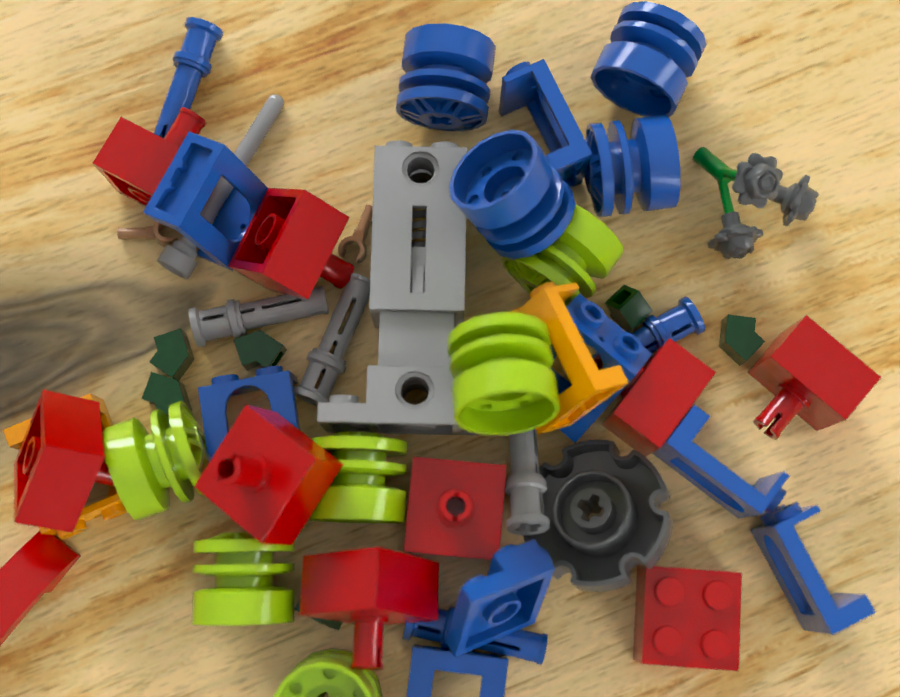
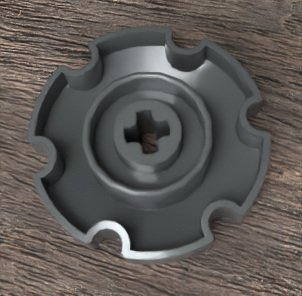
(627, 534)

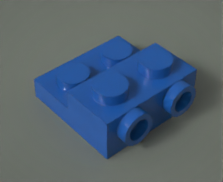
(503, 599)

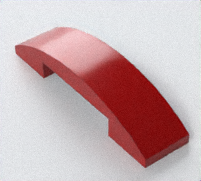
(30, 574)

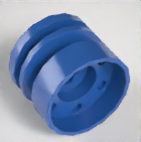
(648, 59)
(445, 77)
(641, 165)
(512, 194)

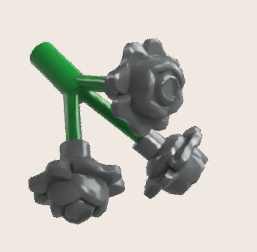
(756, 183)

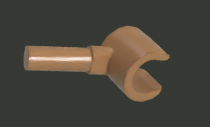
(148, 233)
(358, 236)

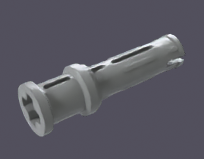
(236, 318)
(320, 359)
(525, 486)

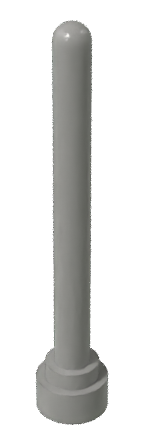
(181, 255)

